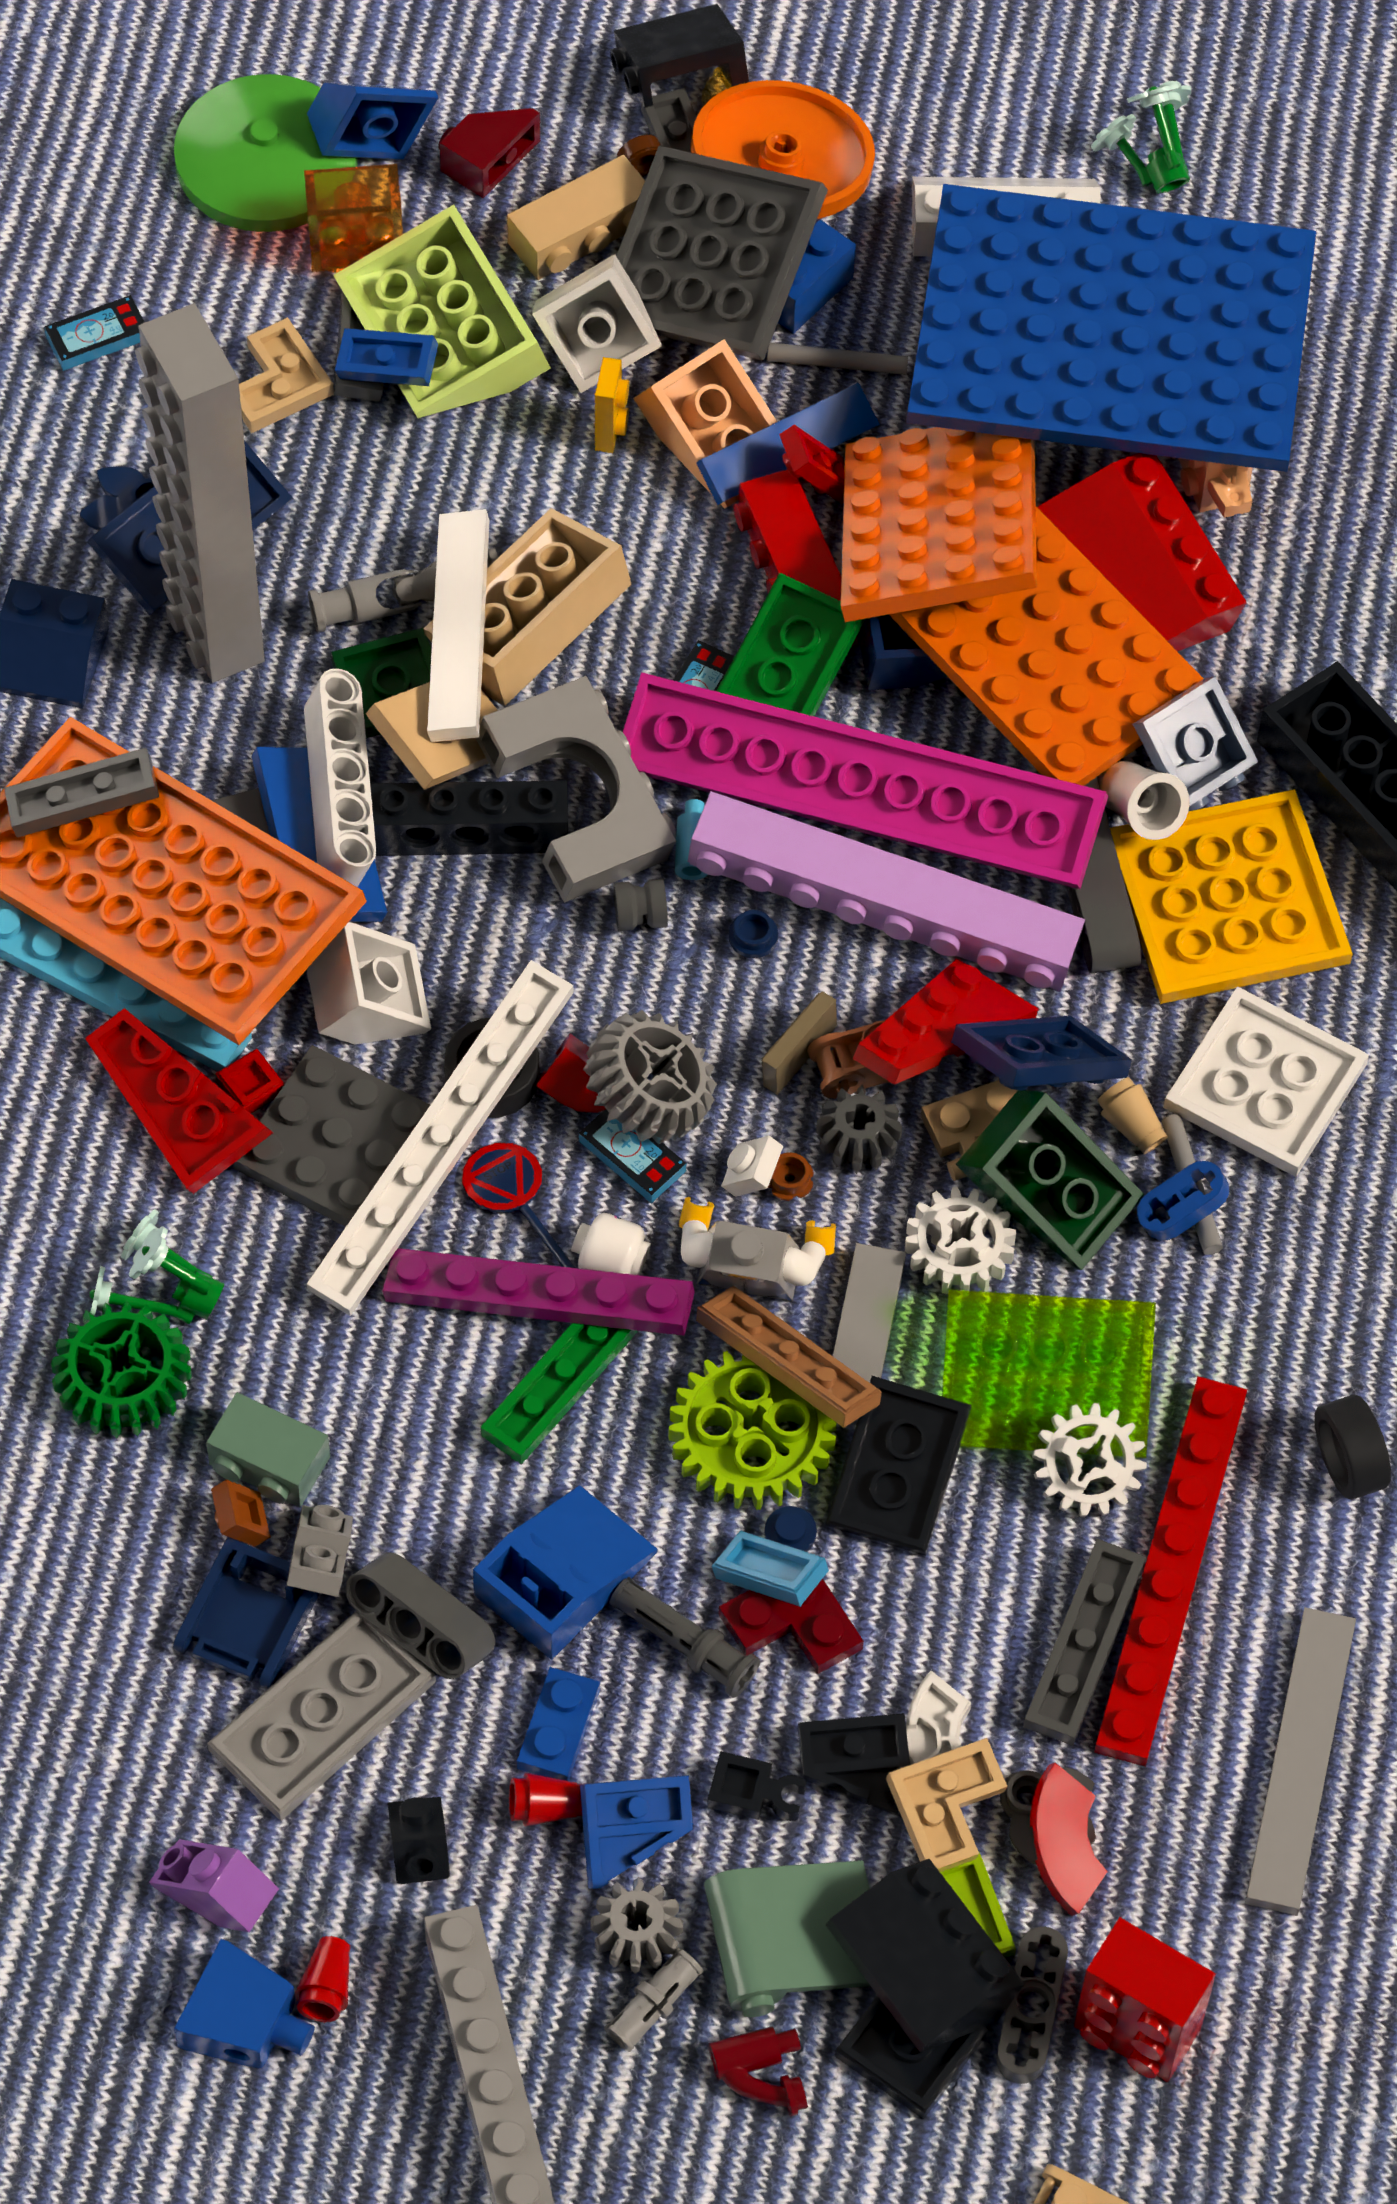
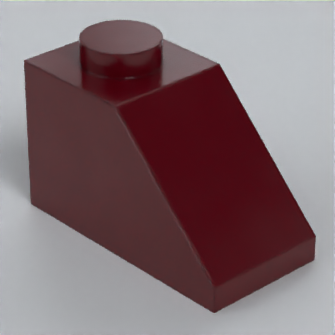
(488, 147)

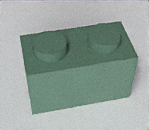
(267, 1450)

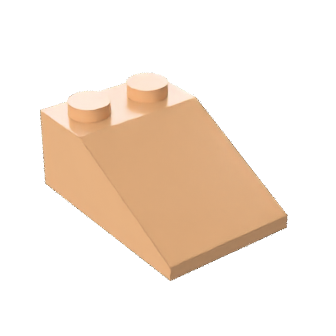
(705, 408)

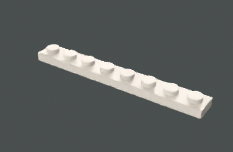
(440, 1138)

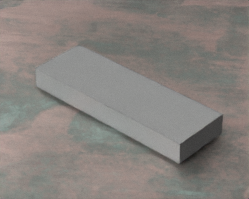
(869, 1309)

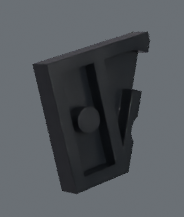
(855, 1756)

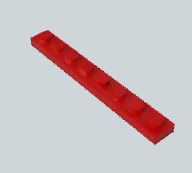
(1170, 1572)

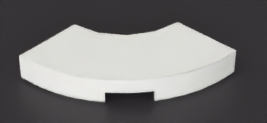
(935, 1719)

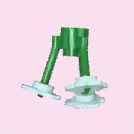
(1166, 165)
(195, 1289)

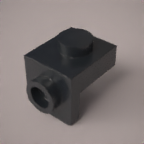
(418, 1840)

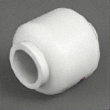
(611, 1245)

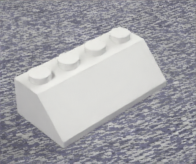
(928, 192)

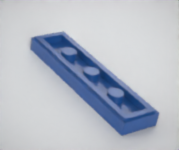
(760, 454)

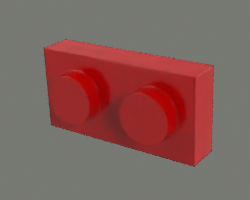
(814, 462)

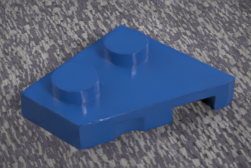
(631, 1821)

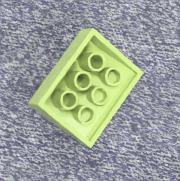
(445, 287)

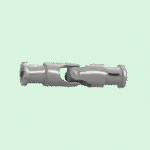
(359, 599)

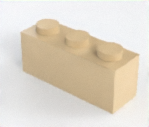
(575, 218)

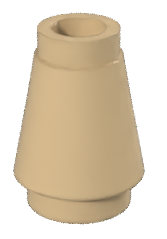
(1132, 1114)

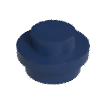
(753, 934)
(791, 1527)

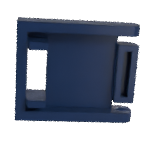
(240, 1623)

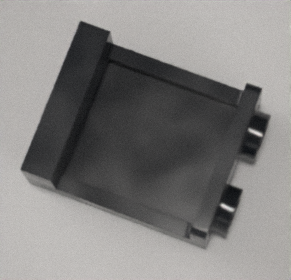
(678, 47)

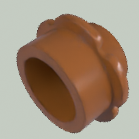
(791, 1165)

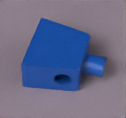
(241, 2011)

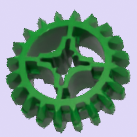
(113, 1343)

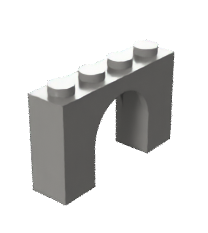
(576, 726)

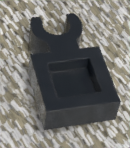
(745, 1786)

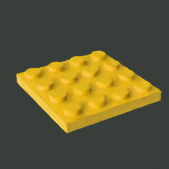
(1231, 898)

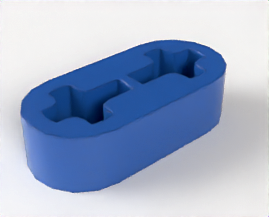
(1183, 1200)

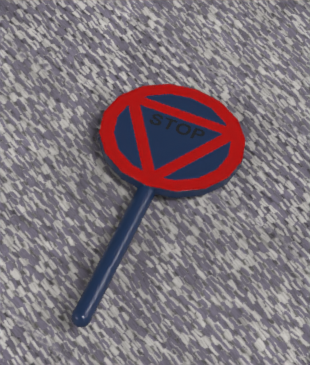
(505, 1180)

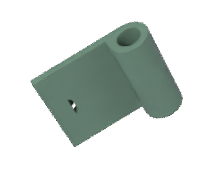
(776, 1932)

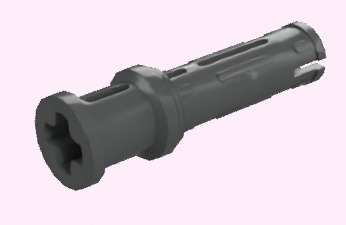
(704, 1649)

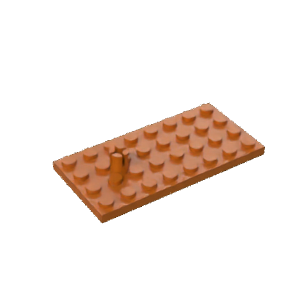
(175, 893)

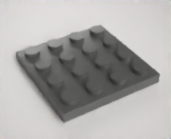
(718, 248)

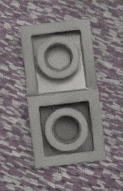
(320, 1549)

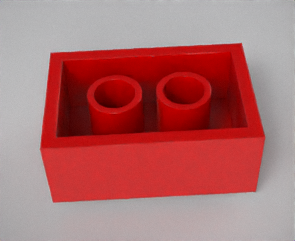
(1143, 2001)

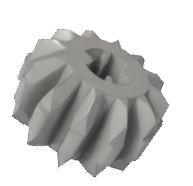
(633, 1906)

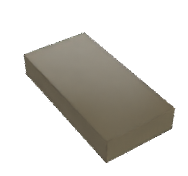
(790, 1050)

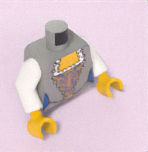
(750, 1256)

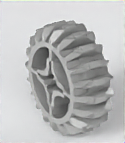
(680, 1083)

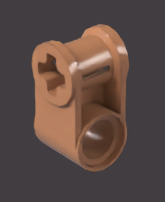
(839, 1063)

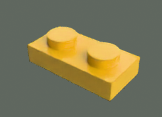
(610, 405)

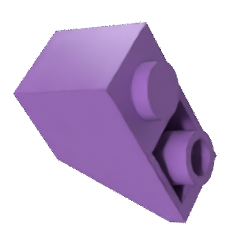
(215, 1883)

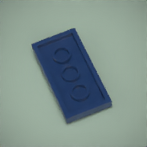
(132, 544)

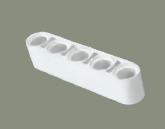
(340, 776)

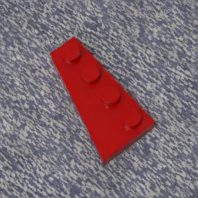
(924, 1026)
(179, 1106)

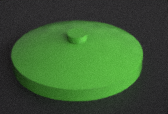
(247, 152)

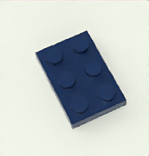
(1041, 1052)

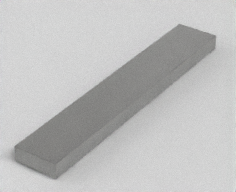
(1300, 1762)

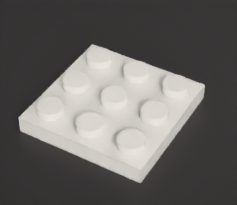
(1266, 1081)

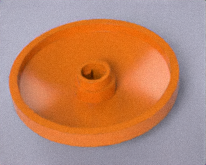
(792, 133)

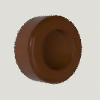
(640, 152)

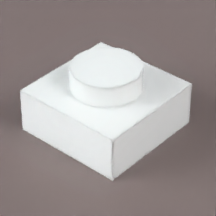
(751, 1166)

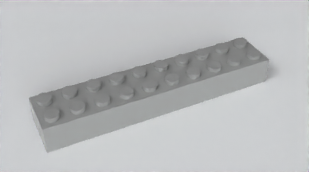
(201, 492)

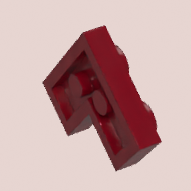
(816, 1625)

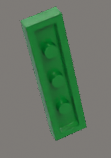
(553, 1387)

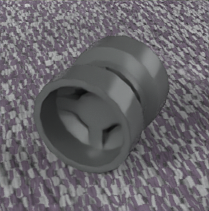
(640, 905)

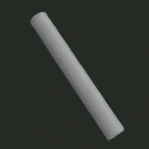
(837, 358)
(1183, 1157)

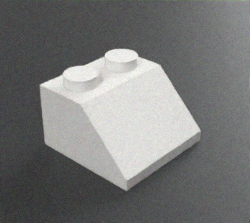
(595, 319)
(368, 987)

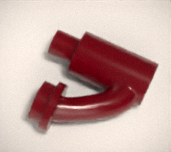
(753, 2051)

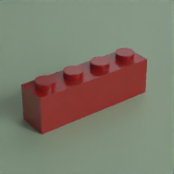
(786, 533)

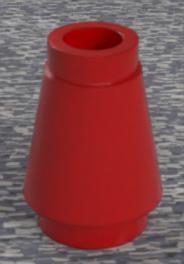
(543, 1799)
(325, 1981)

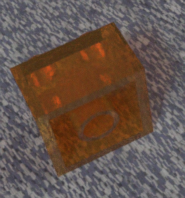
(351, 213)

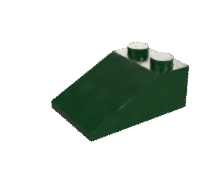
(1050, 1176)

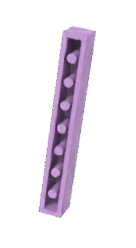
(885, 891)

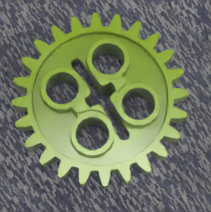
(722, 1457)

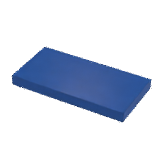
(287, 805)

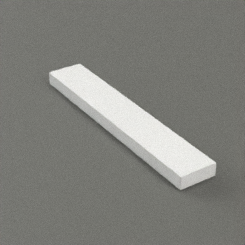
(458, 626)

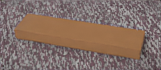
(788, 1356)

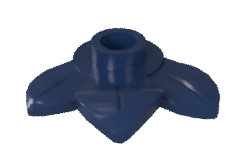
(121, 490)

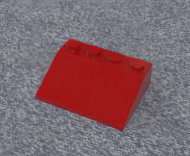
(1149, 548)

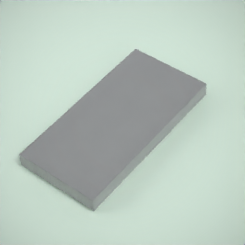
(320, 1714)

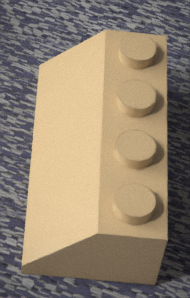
(544, 598)

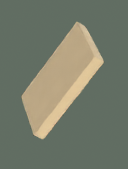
(404, 726)

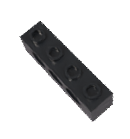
(468, 817)

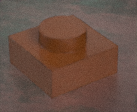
(240, 1513)

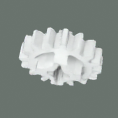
(956, 1222)
(1111, 1470)

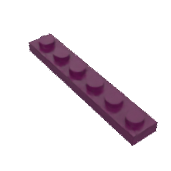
(539, 1291)

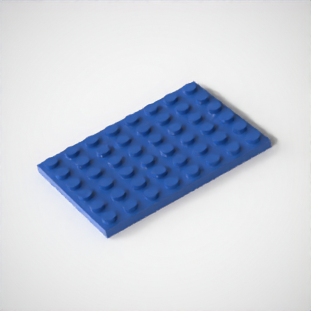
(1113, 327)

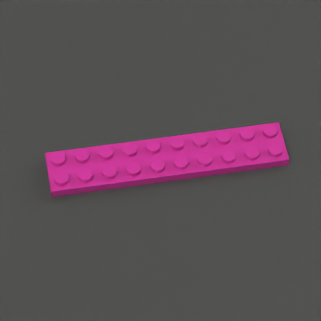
(864, 780)

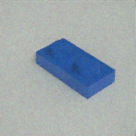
(386, 357)
(558, 1724)

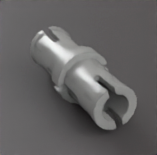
(653, 1999)

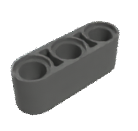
(420, 1615)

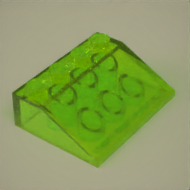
(1038, 1356)

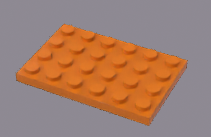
(936, 520)
(1057, 662)

